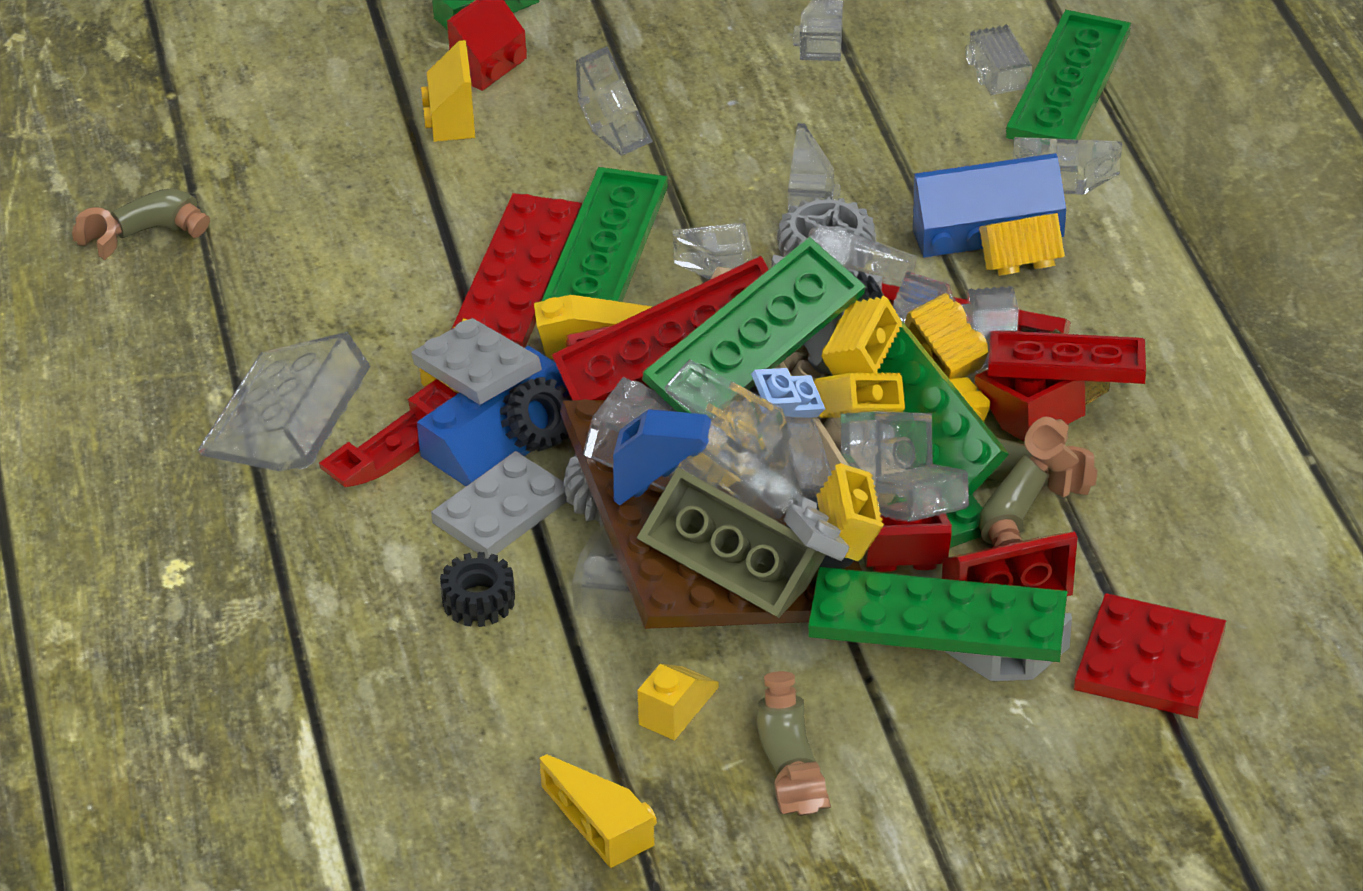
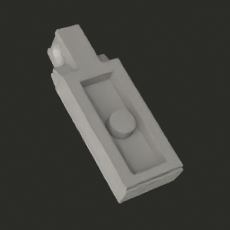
(813, 528)

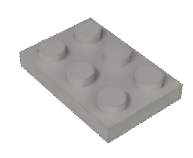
(476, 360)
(500, 505)

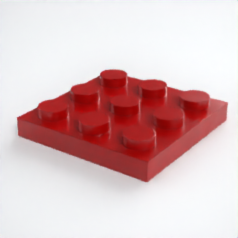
(1150, 655)

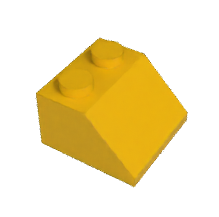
(449, 96)

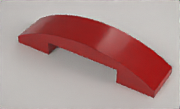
(388, 447)

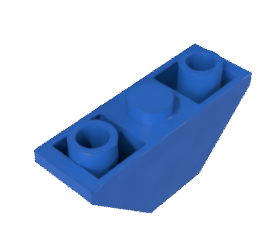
(654, 448)

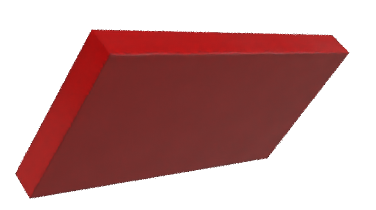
(1067, 357)

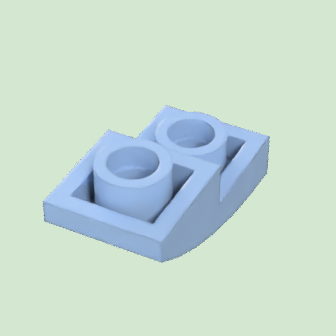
(792, 393)

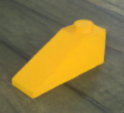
(577, 314)
(601, 810)

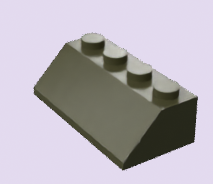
(730, 543)

